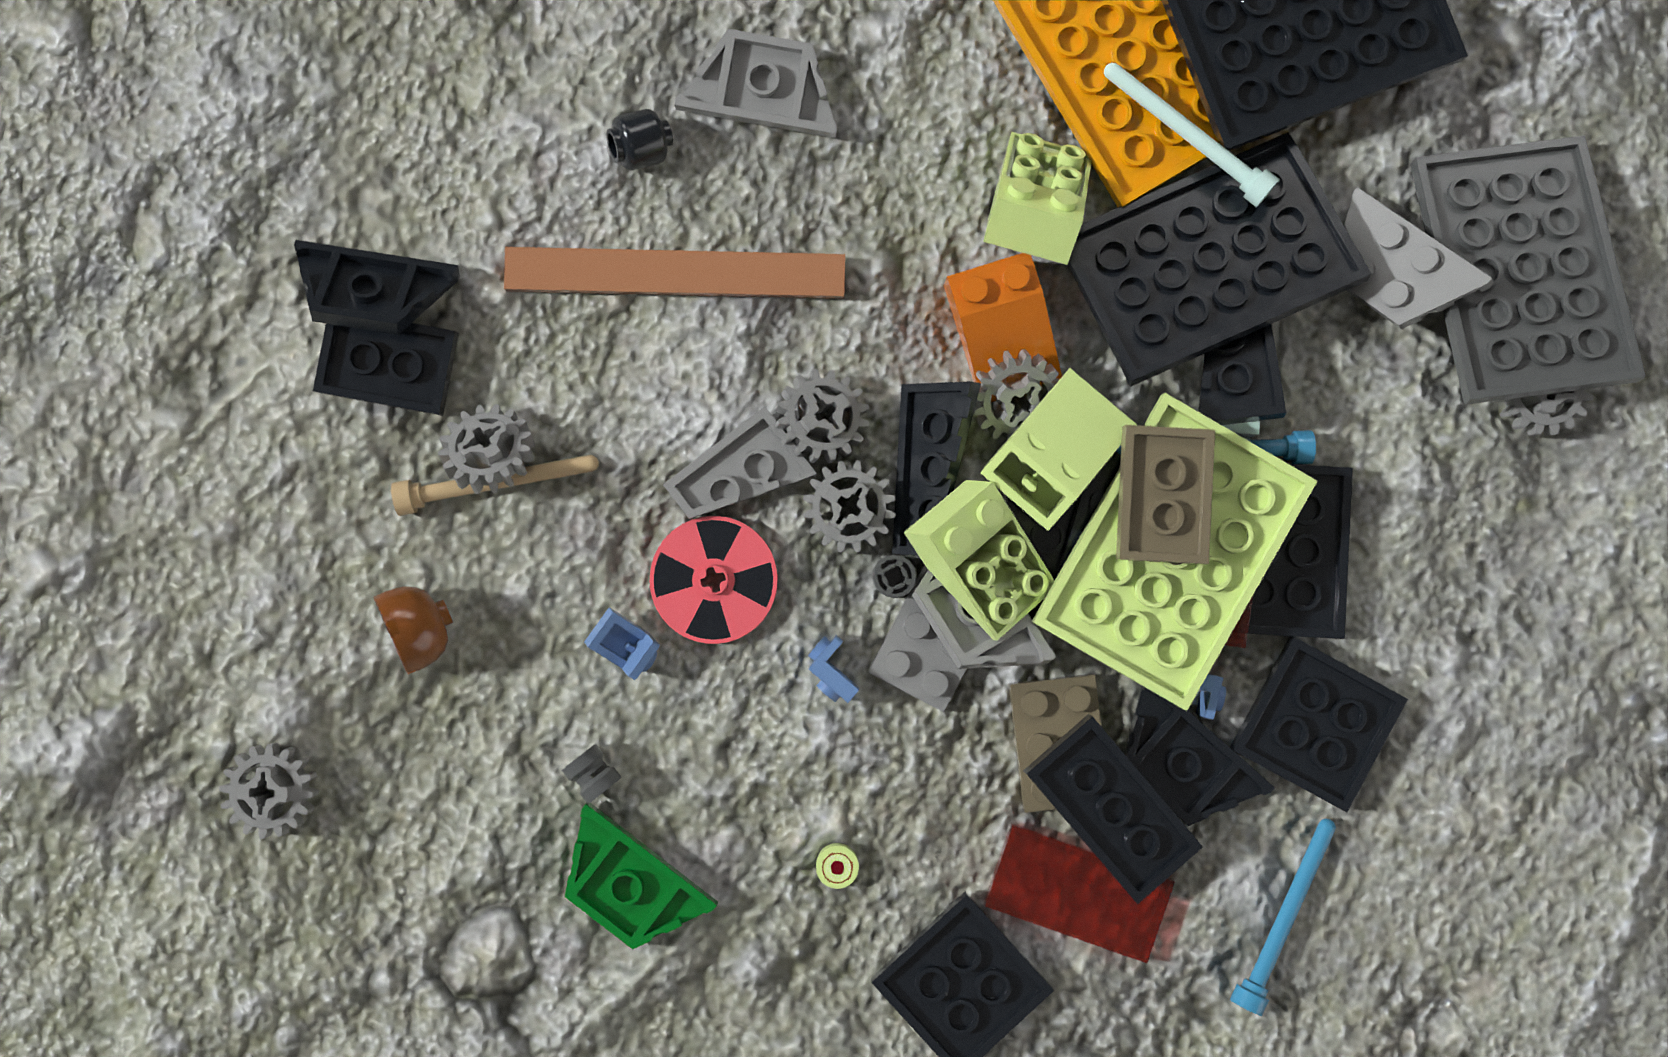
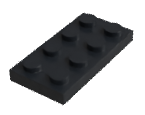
(1113, 808)

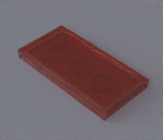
(1073, 894)

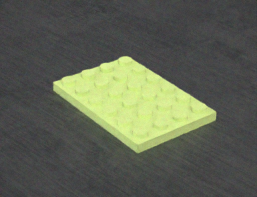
(1173, 618)

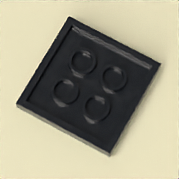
(1318, 723)
(962, 982)

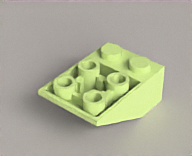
(1039, 198)
(1058, 449)
(982, 556)

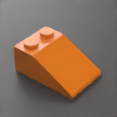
(999, 311)

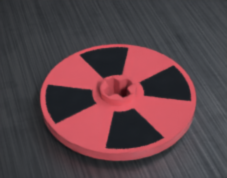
(698, 610)

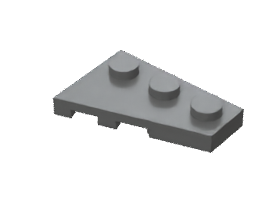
(739, 468)

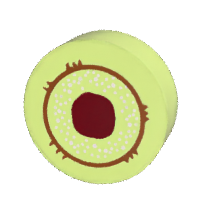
(837, 865)

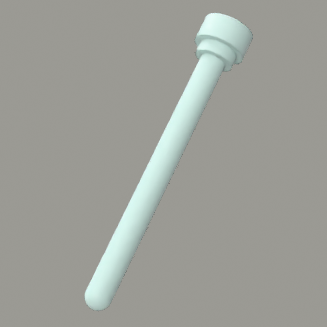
(1253, 182)

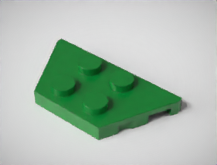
(629, 884)

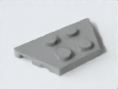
(762, 84)
(1407, 266)
(968, 641)

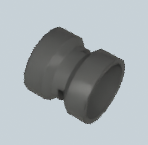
(894, 576)
(584, 766)

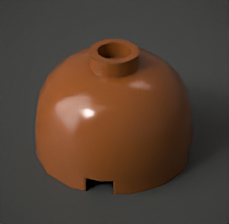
(415, 625)

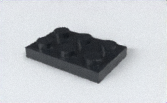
(387, 368)

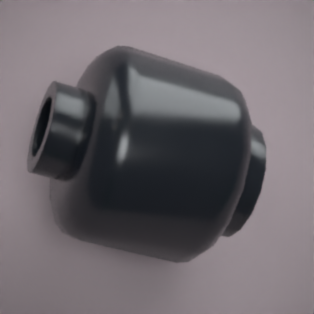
(639, 139)

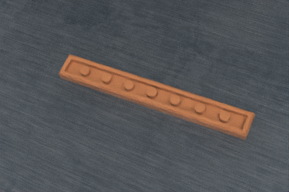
(674, 272)

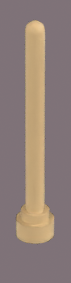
(410, 496)

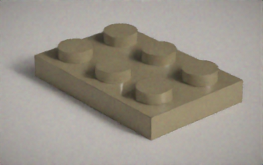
(1165, 494)
(1041, 716)

